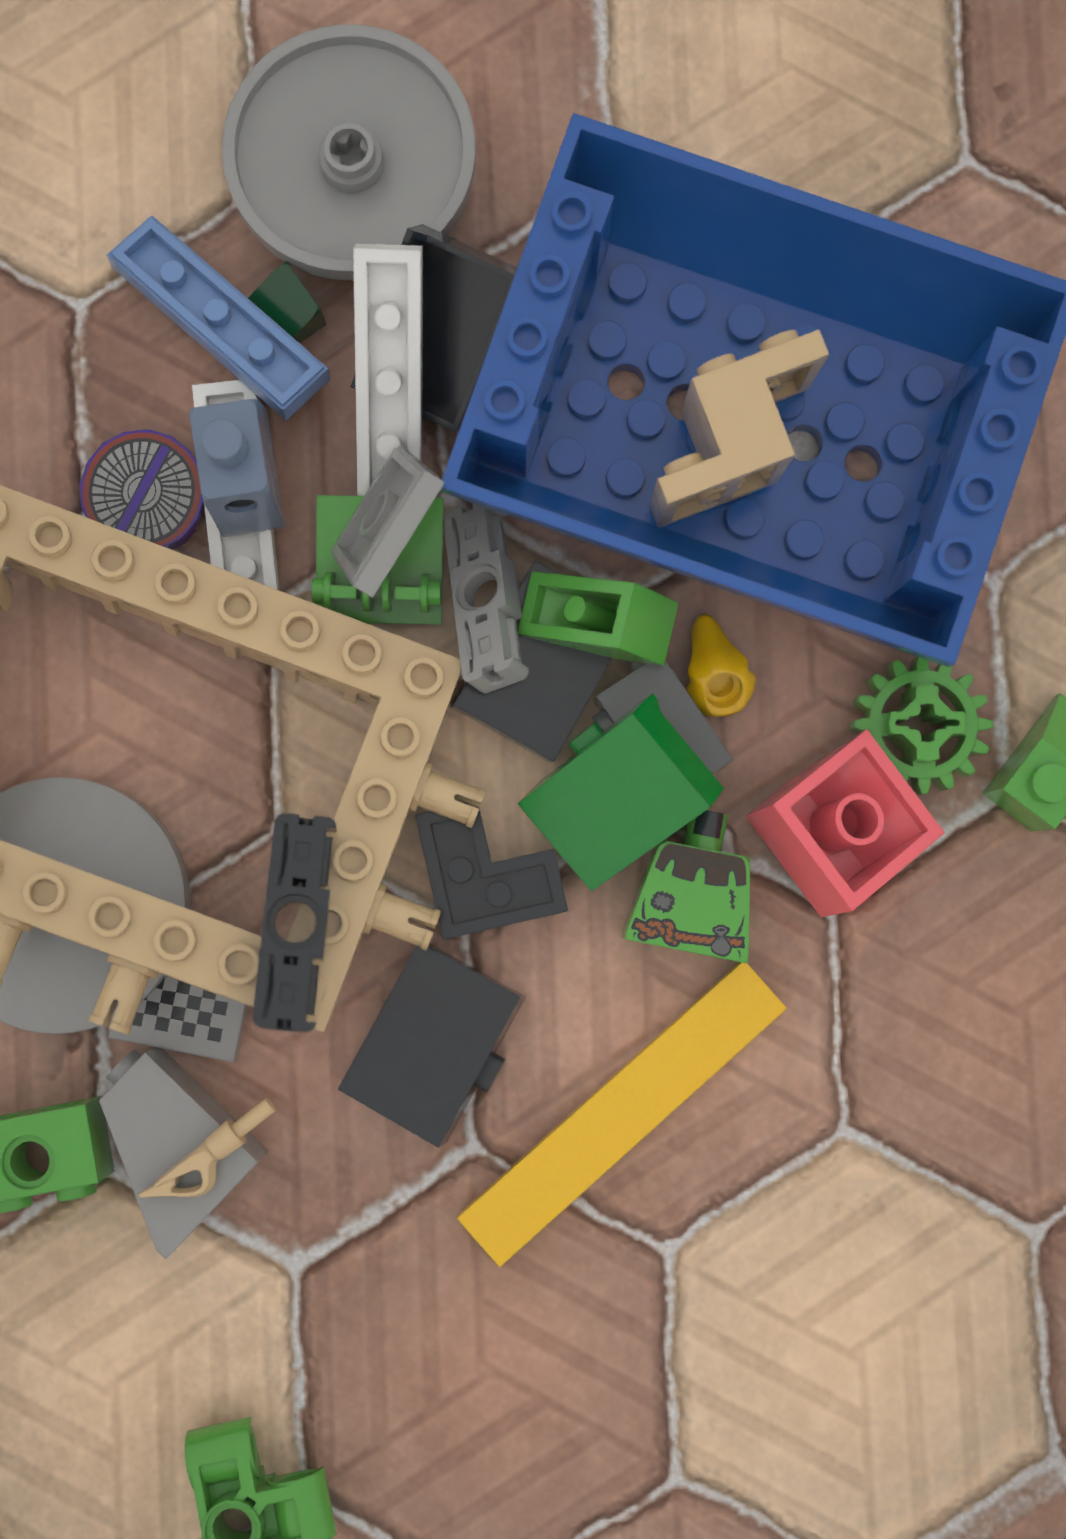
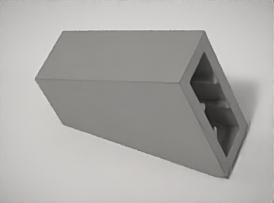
(157, 1121)

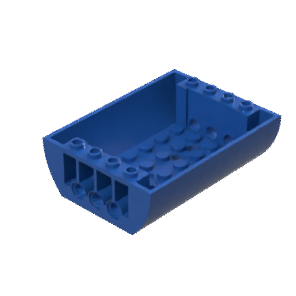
(681, 259)

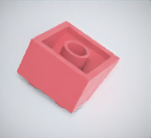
(845, 825)

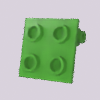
(410, 589)

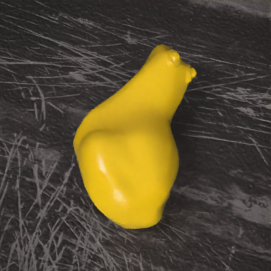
(717, 671)

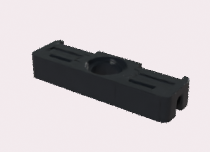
(286, 969)

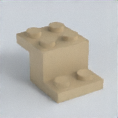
(737, 425)

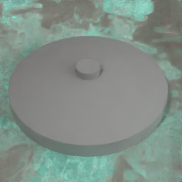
(346, 146)
(103, 832)

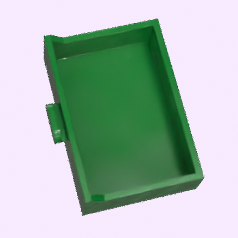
(620, 793)

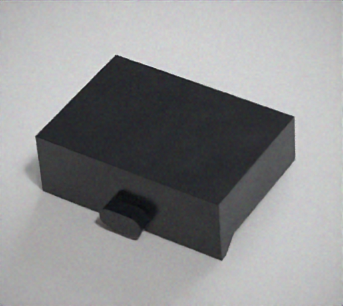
(460, 314)
(547, 702)
(433, 1044)

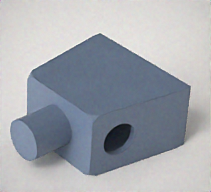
(237, 464)

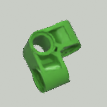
(228, 1475)

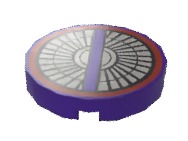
(144, 487)

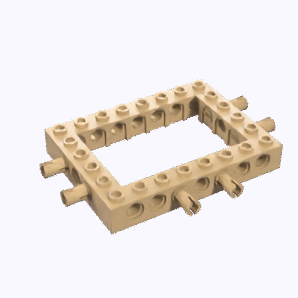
(305, 640)

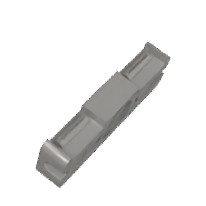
(485, 633)

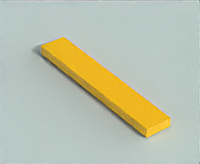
(620, 1113)

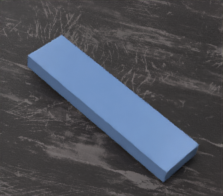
(219, 317)

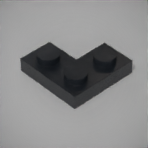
(480, 893)

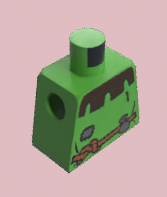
(694, 895)

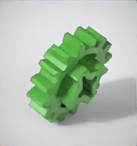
(923, 699)

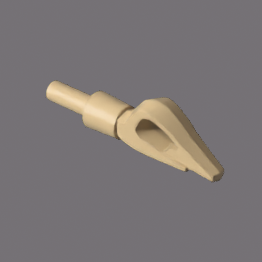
(204, 1158)

